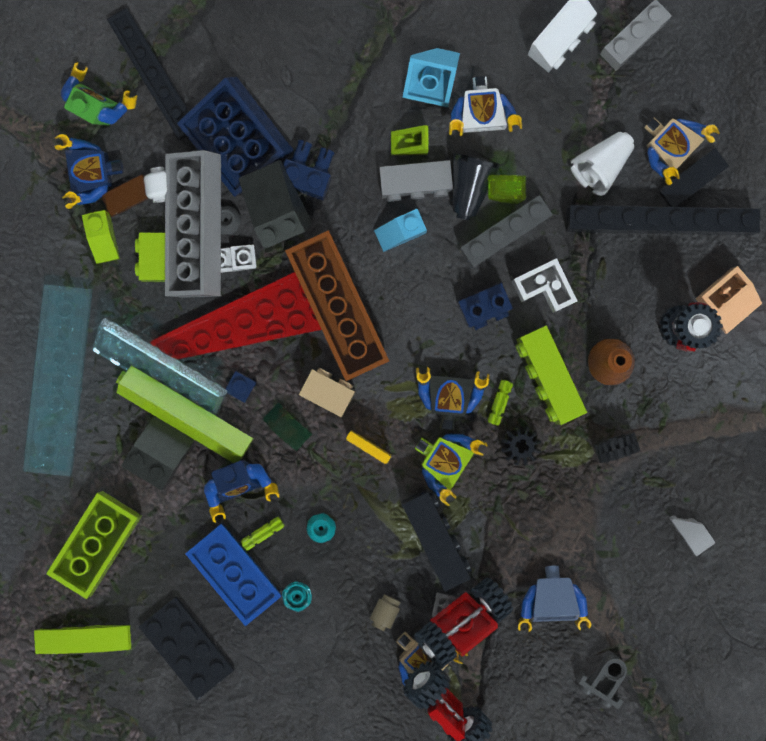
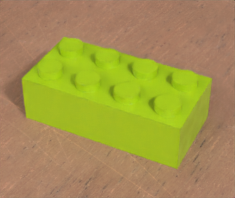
(551, 376)
(94, 544)

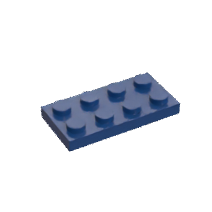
(233, 574)

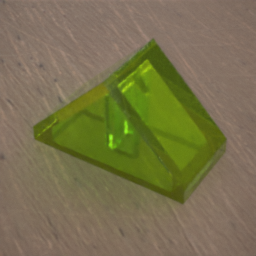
(507, 188)

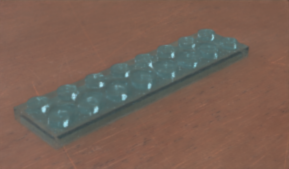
(57, 380)

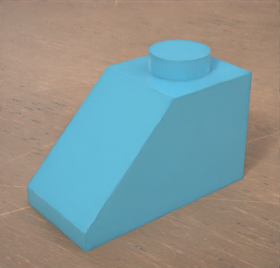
(400, 230)

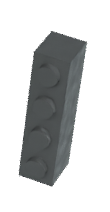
(505, 232)

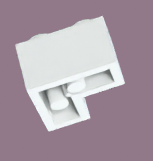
(549, 280)

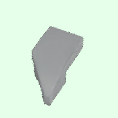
(693, 533)

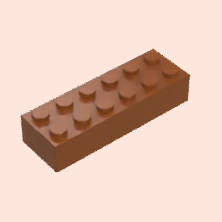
(337, 305)

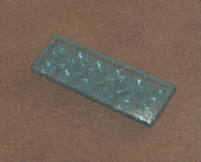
(129, 349)

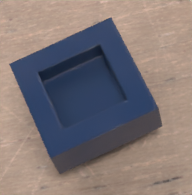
(240, 386)

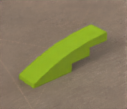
(82, 639)

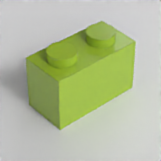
(151, 257)

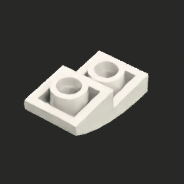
(238, 258)

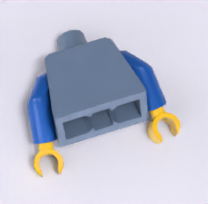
(554, 601)

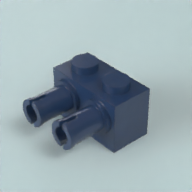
(309, 180)
(485, 306)

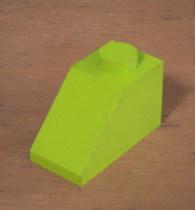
(101, 236)

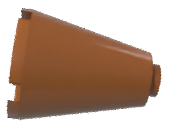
(603, 361)

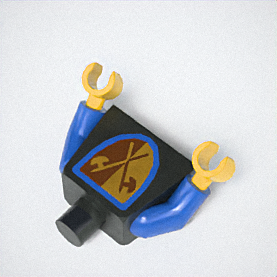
(450, 395)

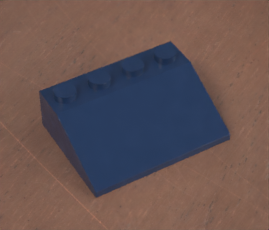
(238, 129)

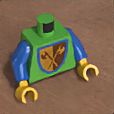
(91, 104)

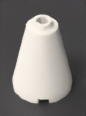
(603, 162)

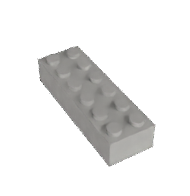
(193, 224)

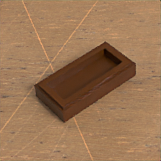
(125, 196)

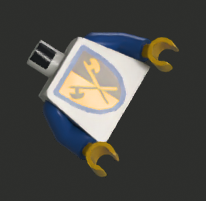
(483, 110)

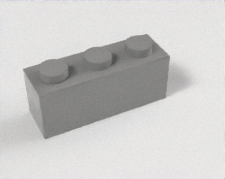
(635, 34)
(416, 180)

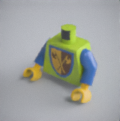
(446, 461)

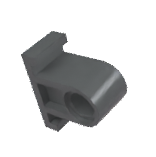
(604, 683)

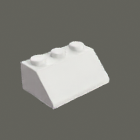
(562, 34)

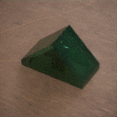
(287, 426)

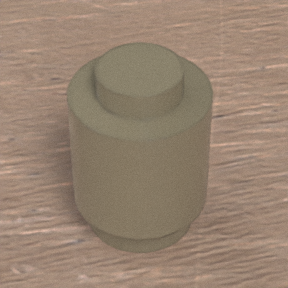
(385, 612)

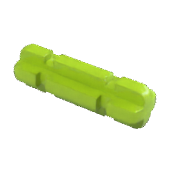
(500, 402)
(262, 533)

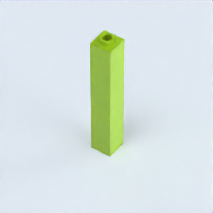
(183, 414)

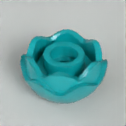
(328, 528)
(294, 603)

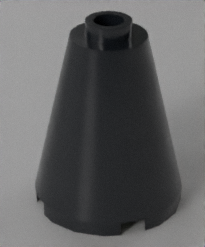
(470, 183)

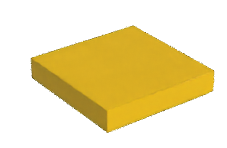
(368, 447)

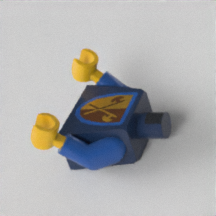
(87, 170)
(235, 481)

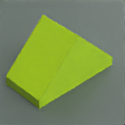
(410, 141)

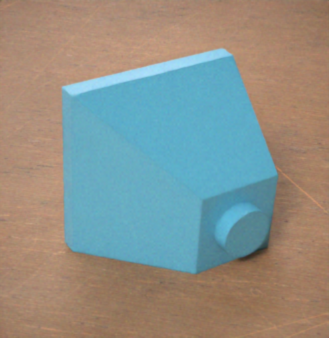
(431, 76)

